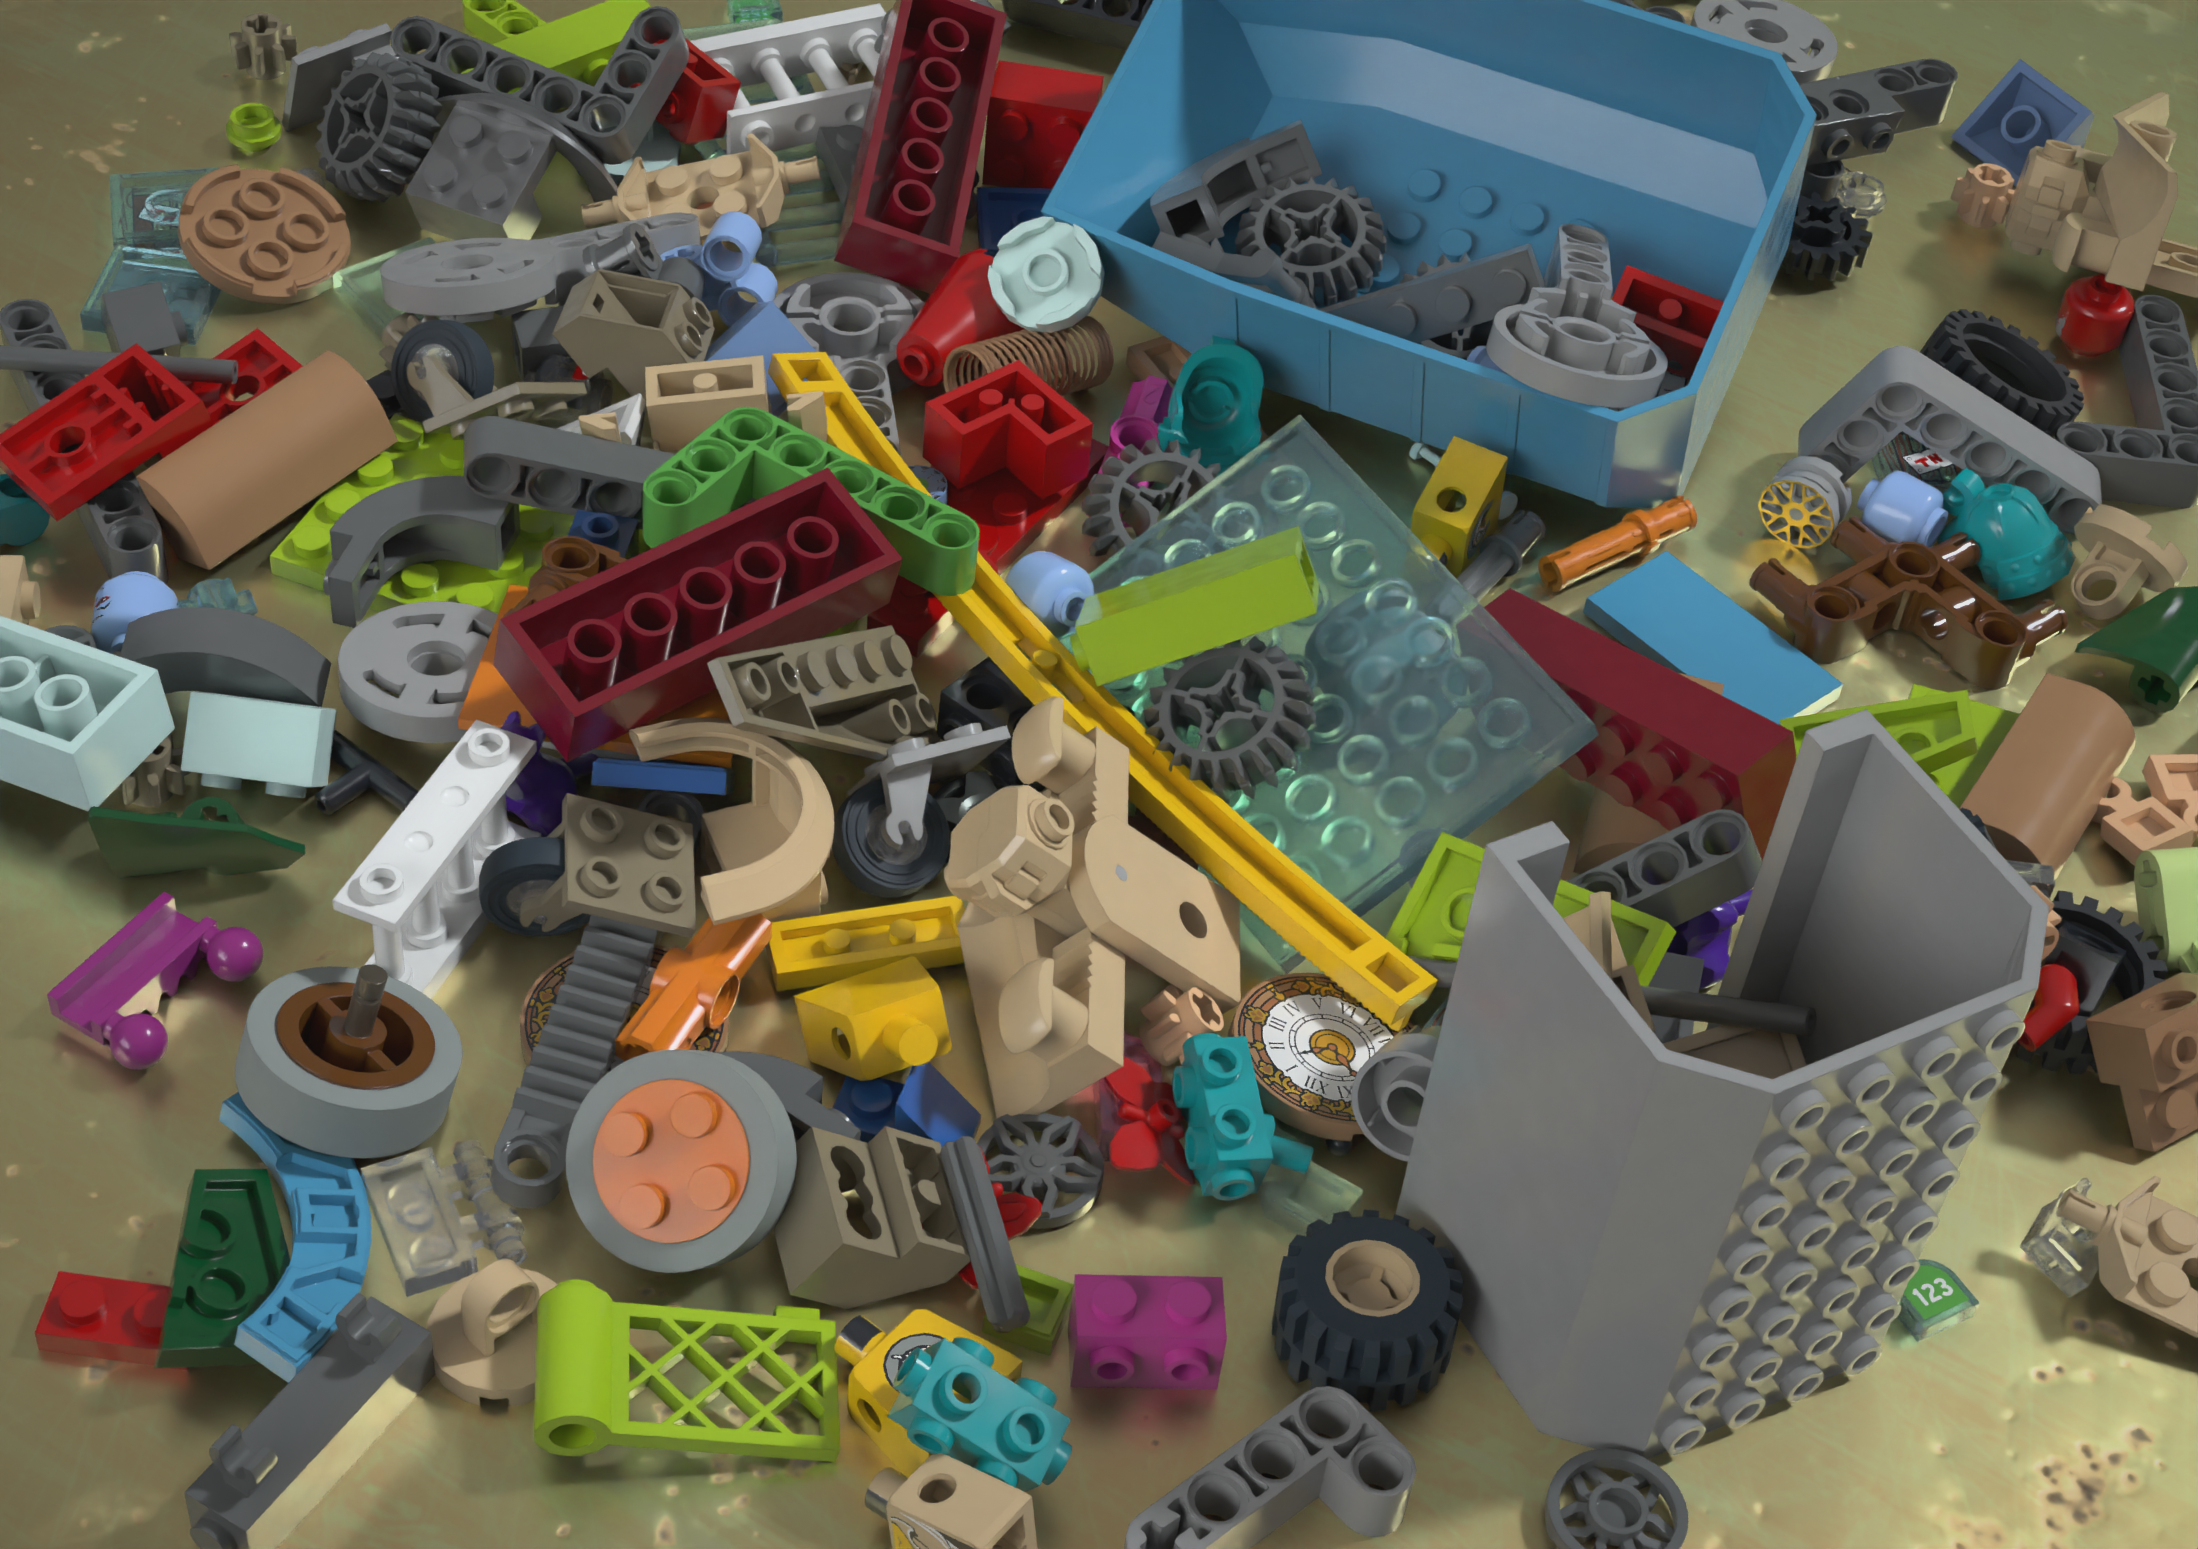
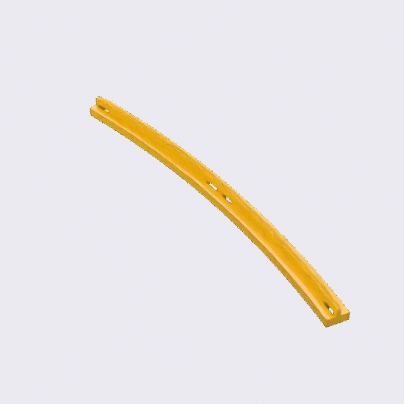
(1181, 807)

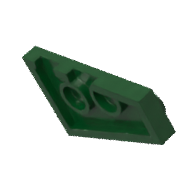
(223, 1267)

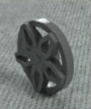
(1040, 1168)
(1614, 1509)

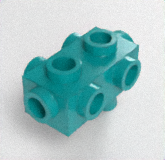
(1228, 1133)
(1001, 1431)

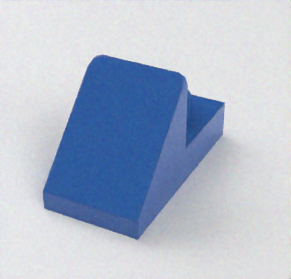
(921, 1106)

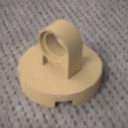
(2121, 554)
(489, 1333)

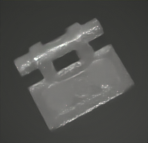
(422, 1225)

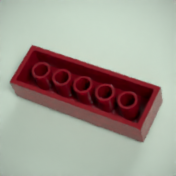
(921, 141)
(645, 629)
(1660, 735)

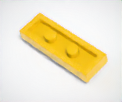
(856, 941)

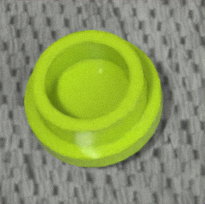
(253, 127)

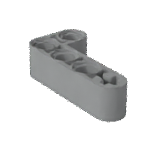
(1307, 1469)

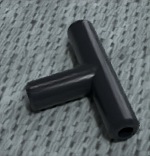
(362, 774)

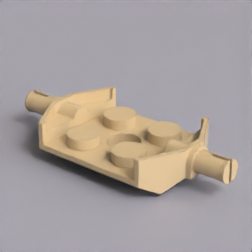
(738, 182)
(2143, 1252)

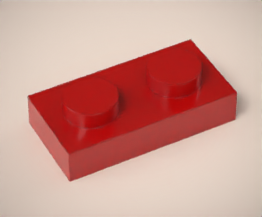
(103, 1318)

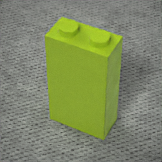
(1196, 607)

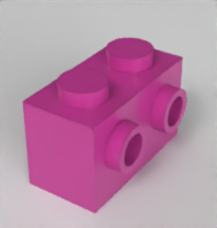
(1146, 1331)

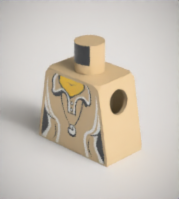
(951, 1508)

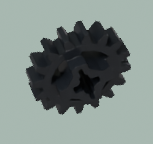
(1826, 238)

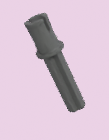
(1502, 553)

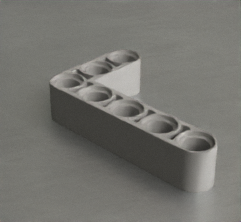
(1955, 420)

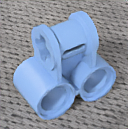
(730, 271)

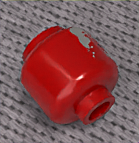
(2094, 316)

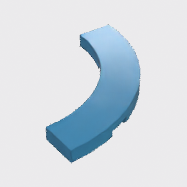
(328, 1246)

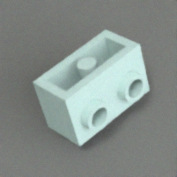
(258, 741)

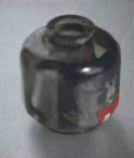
(564, 369)

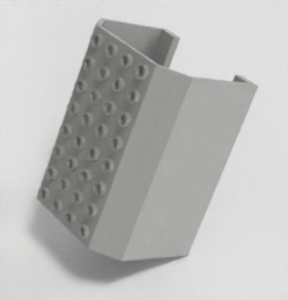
(1696, 1238)

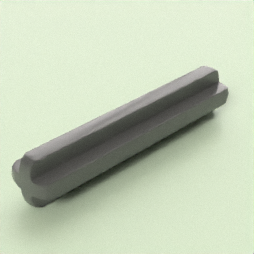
(984, 1235)

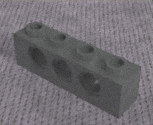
(1852, 118)

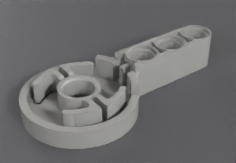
(1775, 27)
(507, 275)
(1574, 335)
(867, 358)
(427, 659)

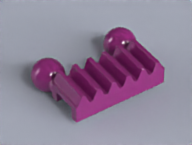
(138, 966)

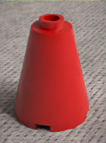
(954, 315)

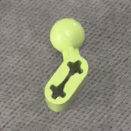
(2169, 904)

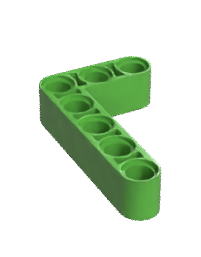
(758, 454)

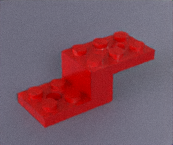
(127, 417)

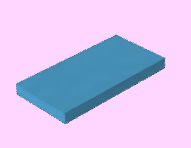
(1702, 633)

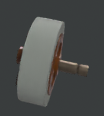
(348, 1061)

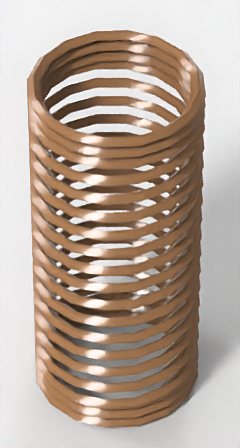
(1039, 365)

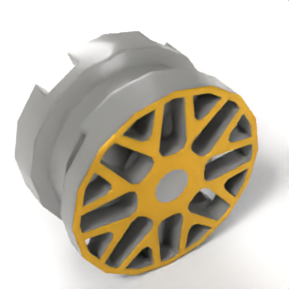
(1806, 499)

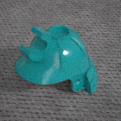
(1215, 404)
(2015, 537)

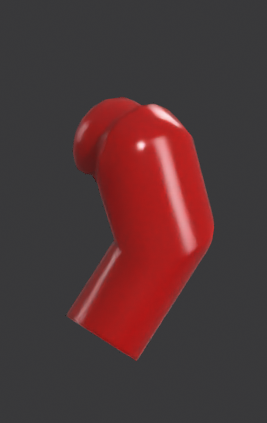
(2054, 1006)

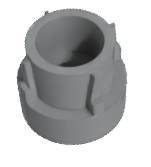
(1392, 1089)

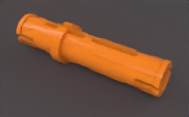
(1637, 534)

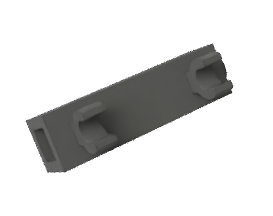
(311, 1430)

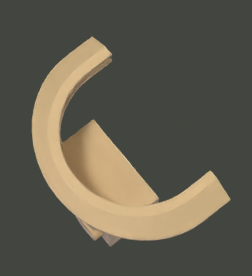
(694, 395)
(764, 851)

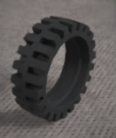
(2006, 368)
(2135, 974)

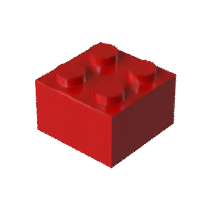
(1035, 123)

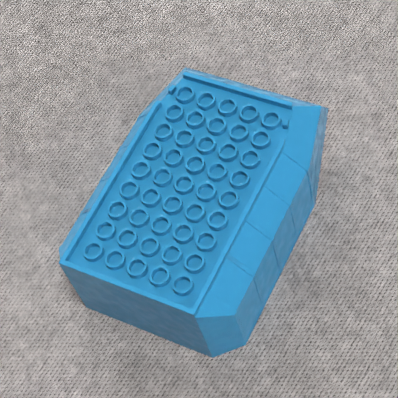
(1472, 138)

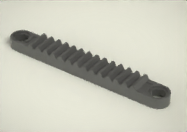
(579, 1037)

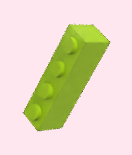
(579, 42)

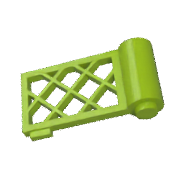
(587, 1388)

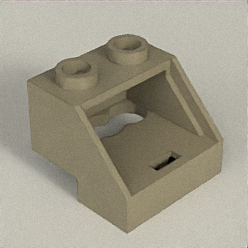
(631, 326)
(900, 1188)

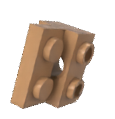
(2153, 1056)

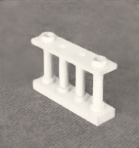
(792, 50)
(426, 869)

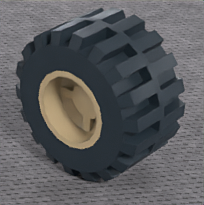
(1367, 1308)

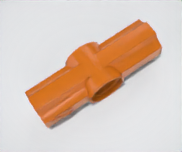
(694, 987)

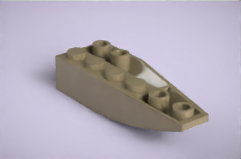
(829, 693)

